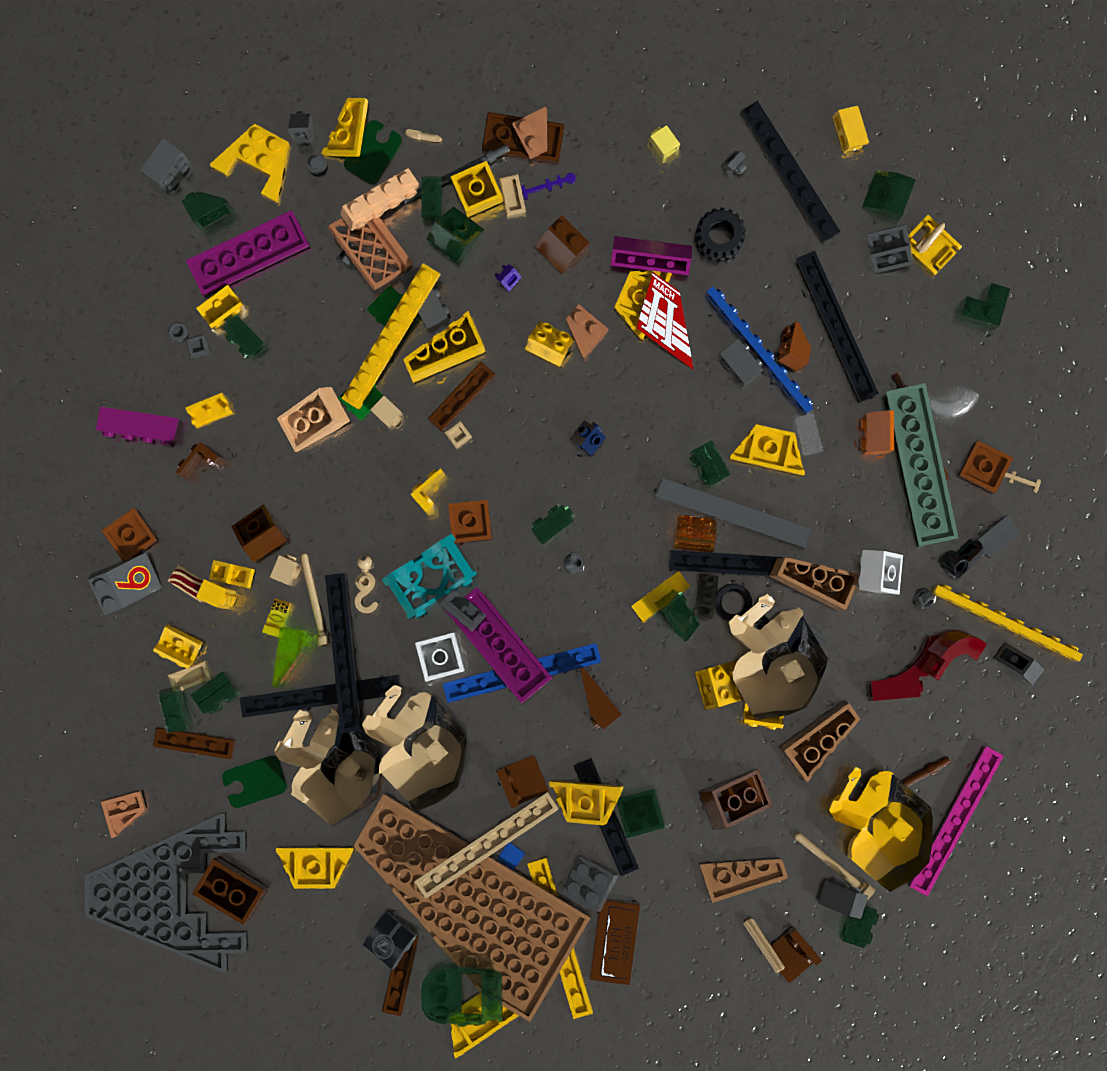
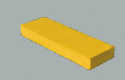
(645, 606)

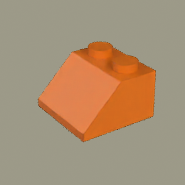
(878, 432)

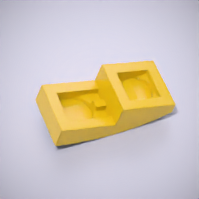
(231, 574)

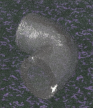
(956, 406)

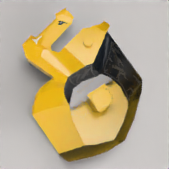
(892, 827)

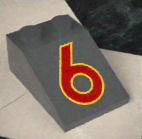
(124, 583)

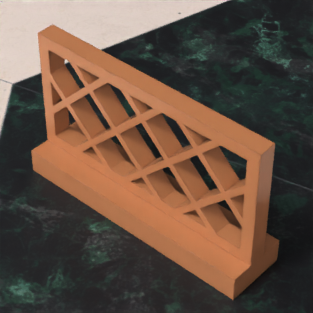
(385, 241)

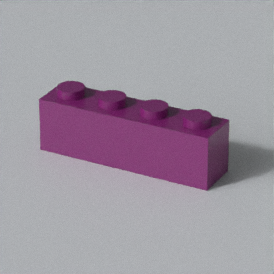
(651, 255)
(138, 425)

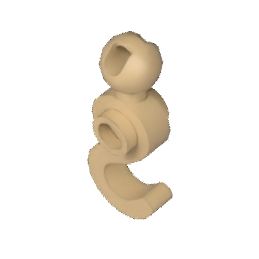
(365, 583)

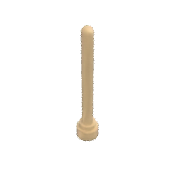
(323, 637)
(866, 889)

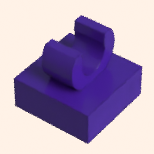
(508, 277)

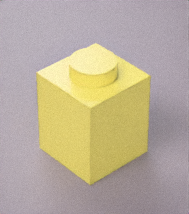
(664, 141)

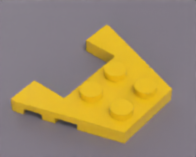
(260, 150)

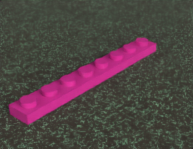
(957, 818)

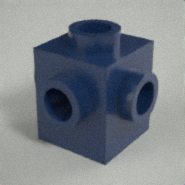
(588, 437)

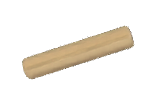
(764, 945)

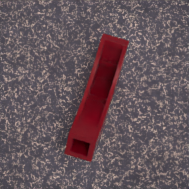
(904, 684)

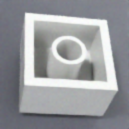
(880, 572)
(440, 657)

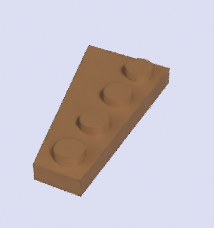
(738, 877)

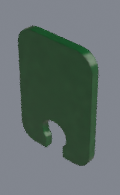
(373, 154)
(259, 780)

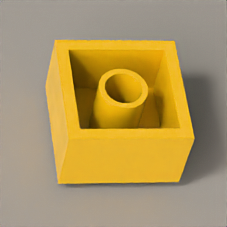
(476, 189)

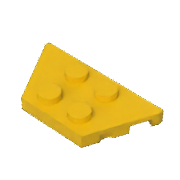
(633, 296)
(770, 449)
(586, 801)
(314, 865)
(469, 1036)

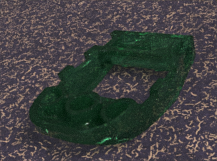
(443, 996)

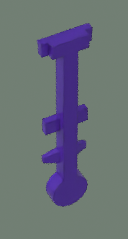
(570, 178)

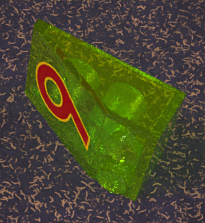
(290, 649)

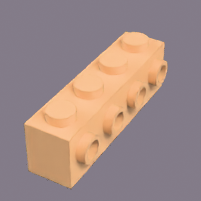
(379, 199)

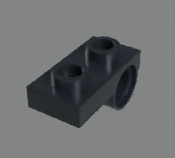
(960, 562)

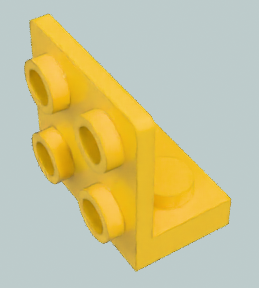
(419, 489)
(717, 685)

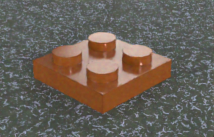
(986, 466)
(470, 521)
(129, 535)

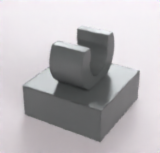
(734, 162)
(344, 258)

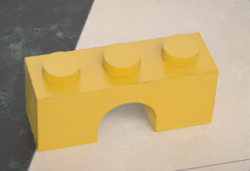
(216, 594)

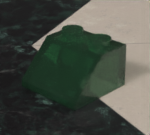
(888, 194)
(206, 208)
(454, 234)
(678, 614)

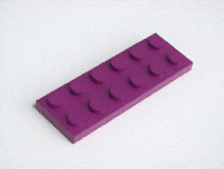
(247, 253)
(504, 650)

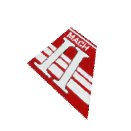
(664, 319)

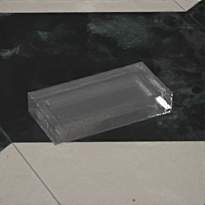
(808, 434)

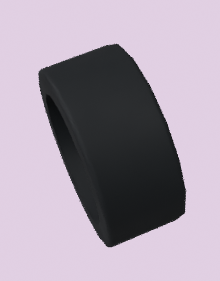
(732, 587)

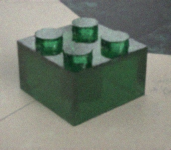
(641, 813)

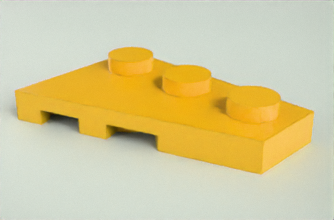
(348, 134)

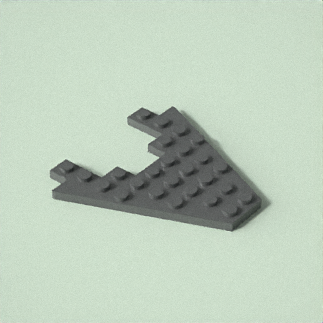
(148, 894)

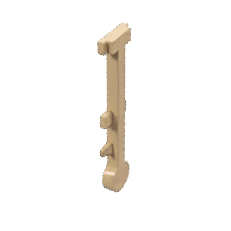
(1013, 477)

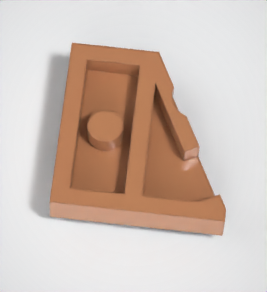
(533, 132)
(585, 329)
(122, 810)

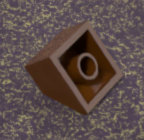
(562, 244)
(258, 533)

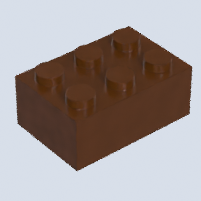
(229, 890)

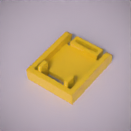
(939, 252)

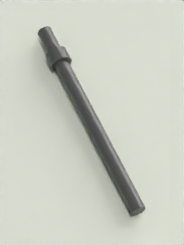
(490, 156)

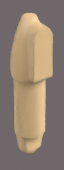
(418, 135)
(927, 242)

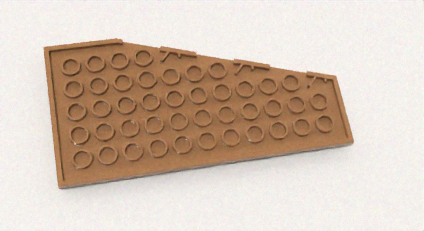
(483, 916)

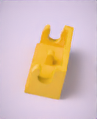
(850, 129)
(209, 410)

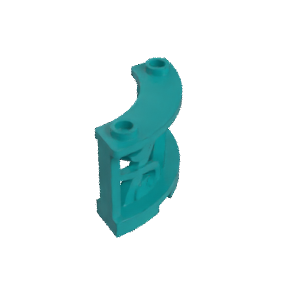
(402, 575)

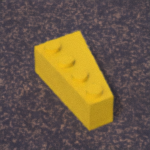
(446, 349)

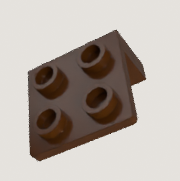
(198, 452)
(522, 781)
(794, 954)

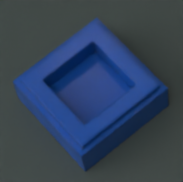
(511, 855)

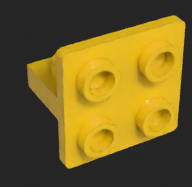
(549, 343)

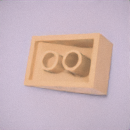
(313, 418)

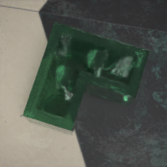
(986, 311)

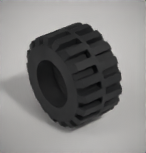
(724, 218)

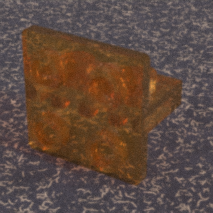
(695, 533)

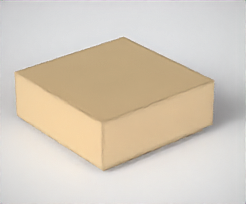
(458, 435)

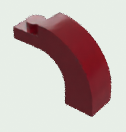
(948, 647)

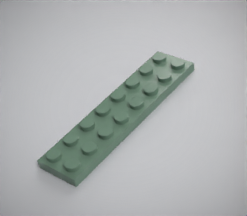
(922, 465)

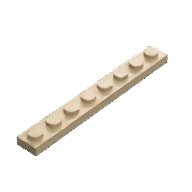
(486, 845)

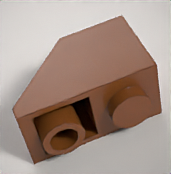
(794, 347)

